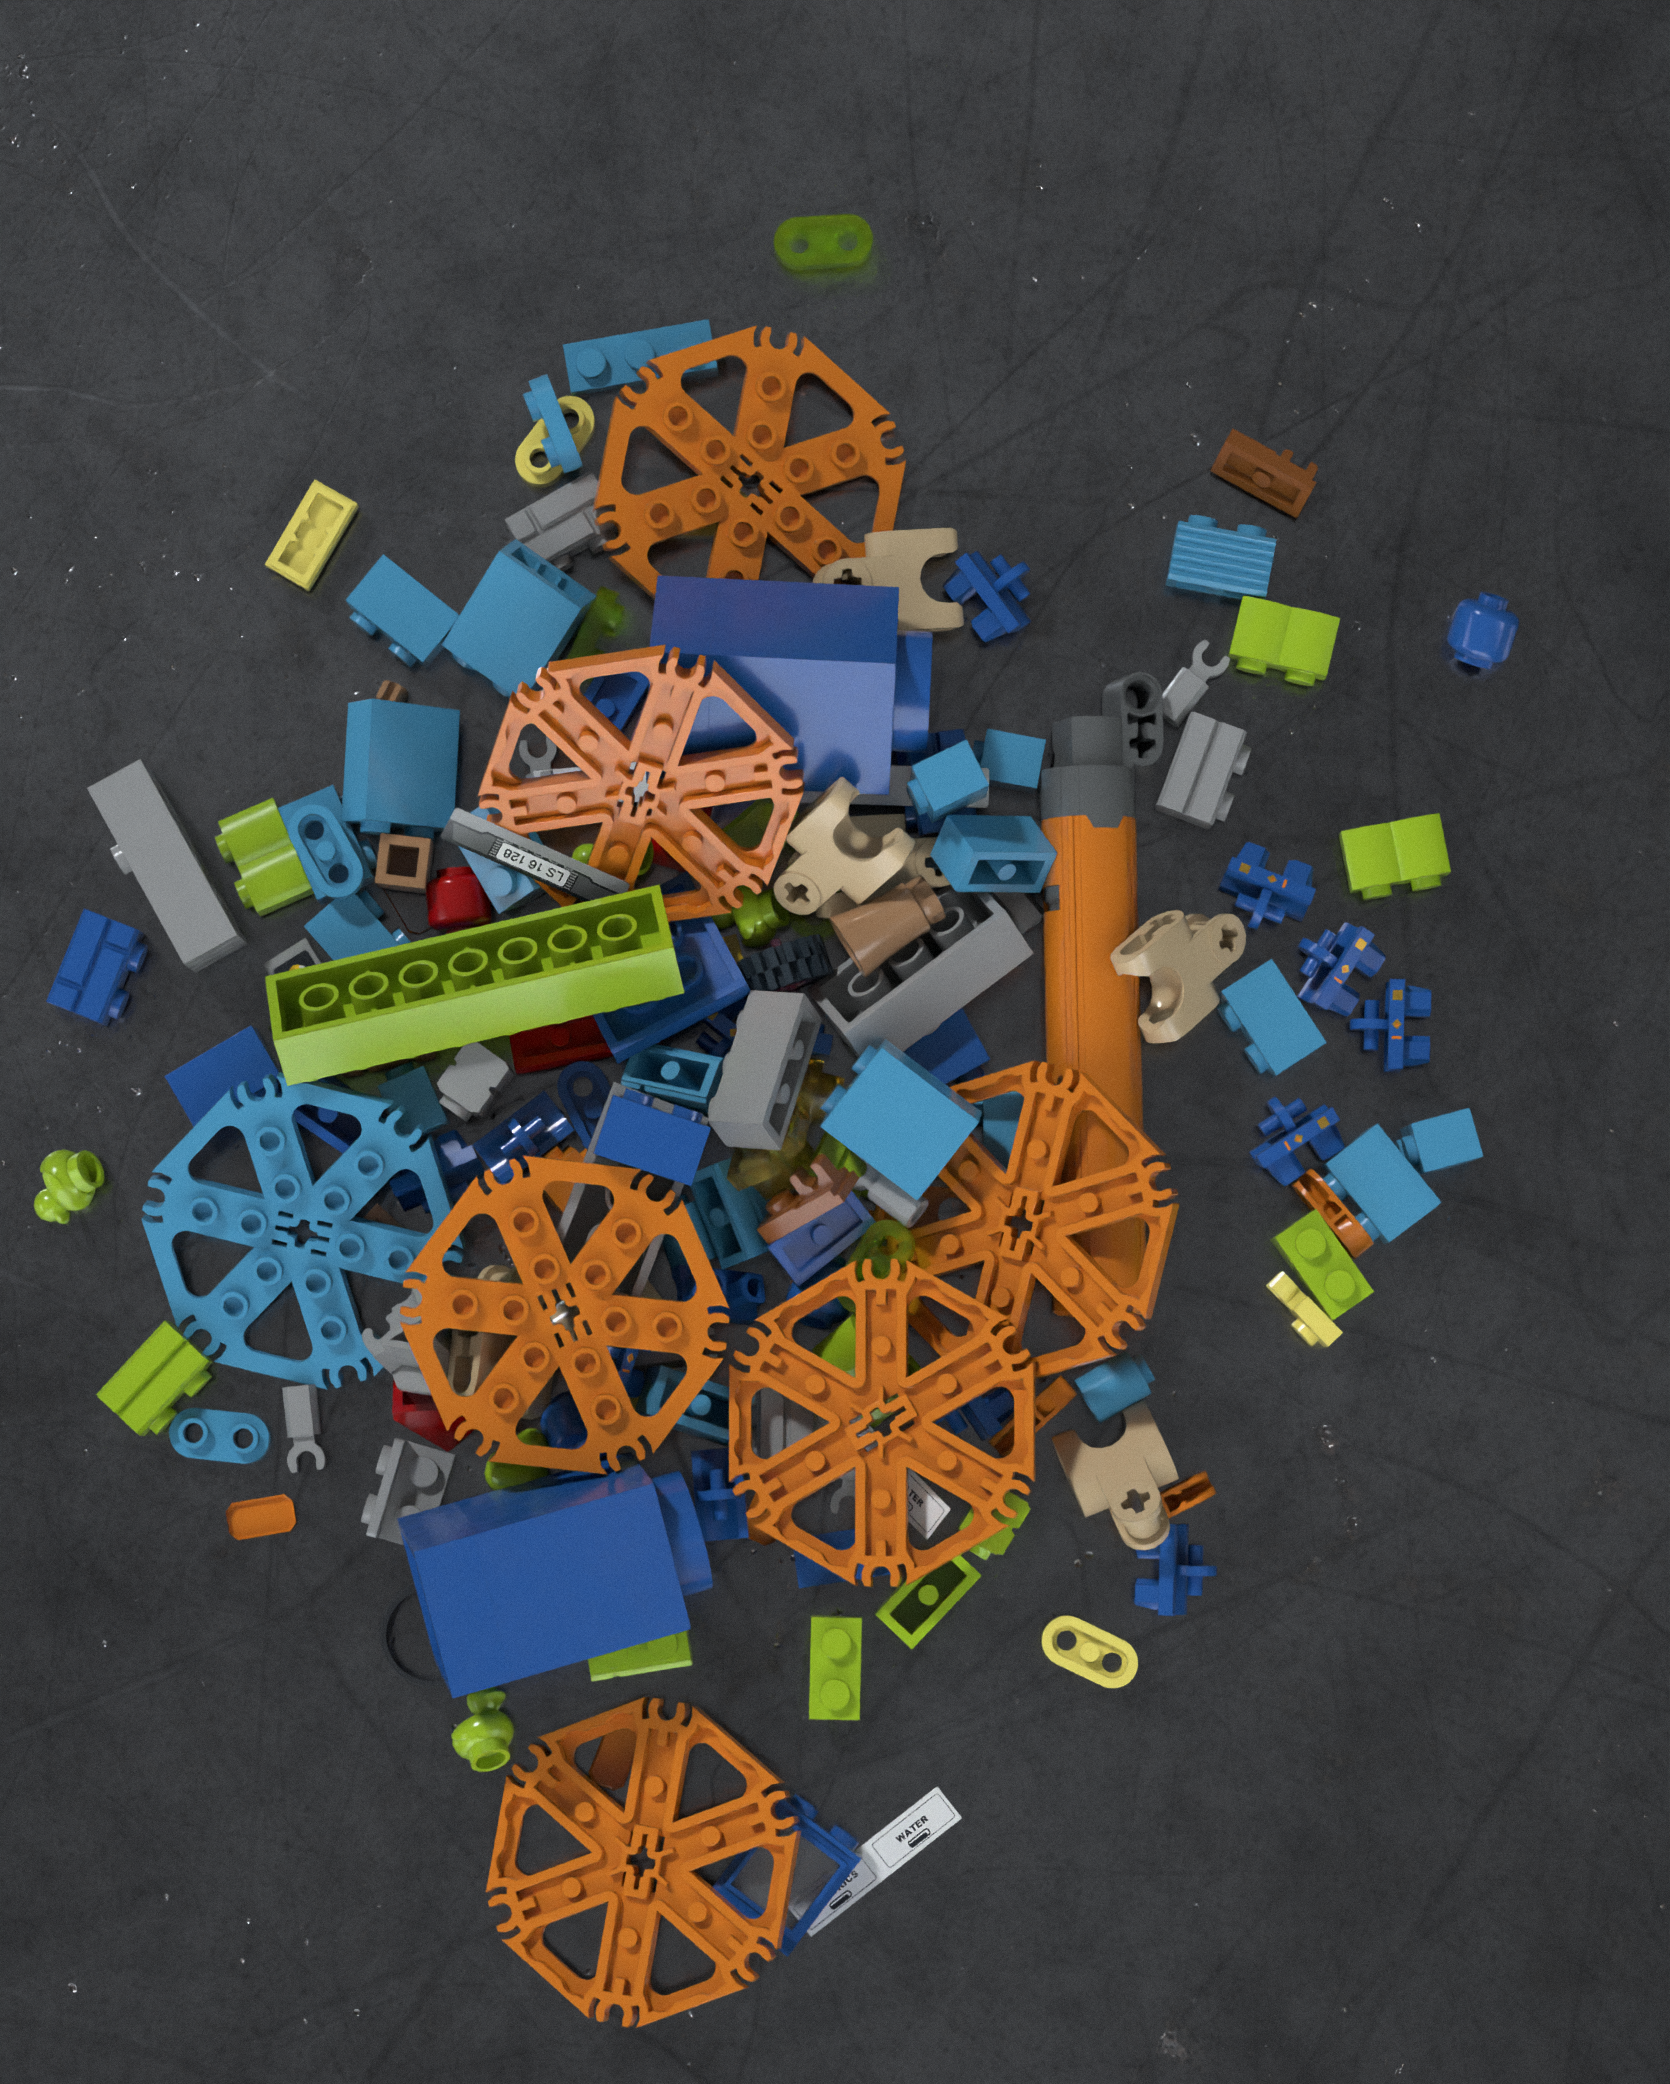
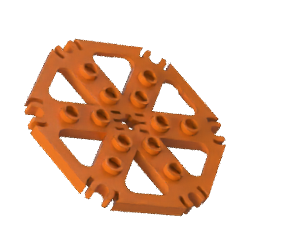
(758, 438)
(655, 746)
(1068, 1210)
(516, 1311)
(880, 1375)
(610, 1878)

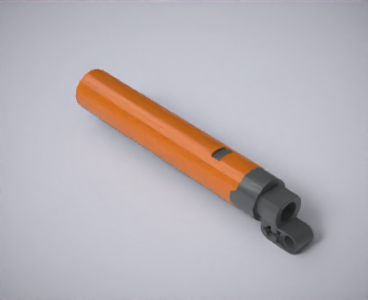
(1086, 916)

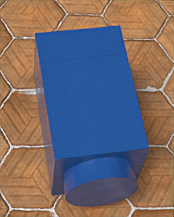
(814, 660)
(554, 1571)

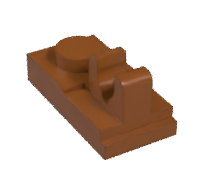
(1265, 473)
(811, 1199)

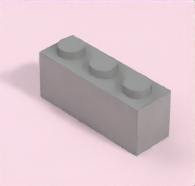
(764, 1070)

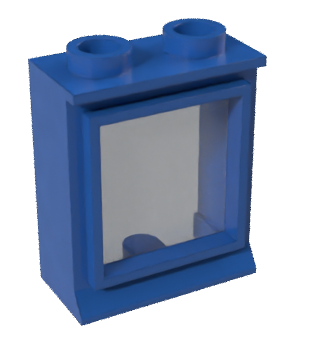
(820, 1869)

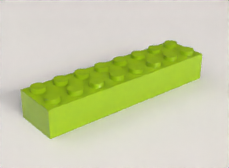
(473, 985)

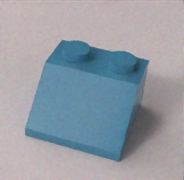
(1379, 1185)

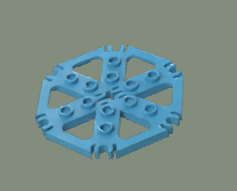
(287, 1198)

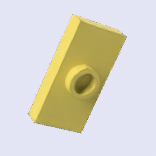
(311, 535)

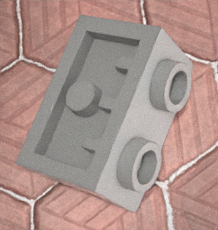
(411, 1483)

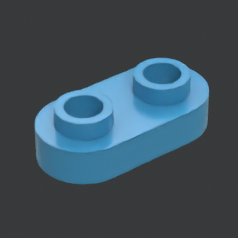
(544, 405)
(327, 852)
(219, 1435)

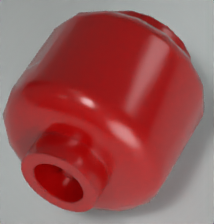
(457, 901)

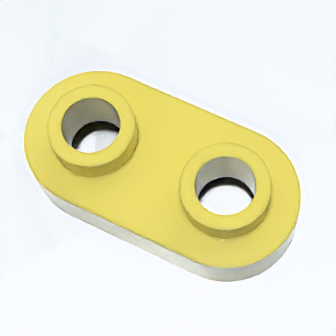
(532, 444)
(1089, 1651)

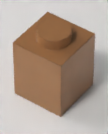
(404, 863)

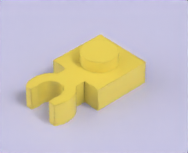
(1310, 1320)

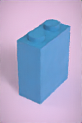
(517, 619)
(400, 767)
(899, 1118)

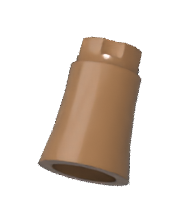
(887, 923)

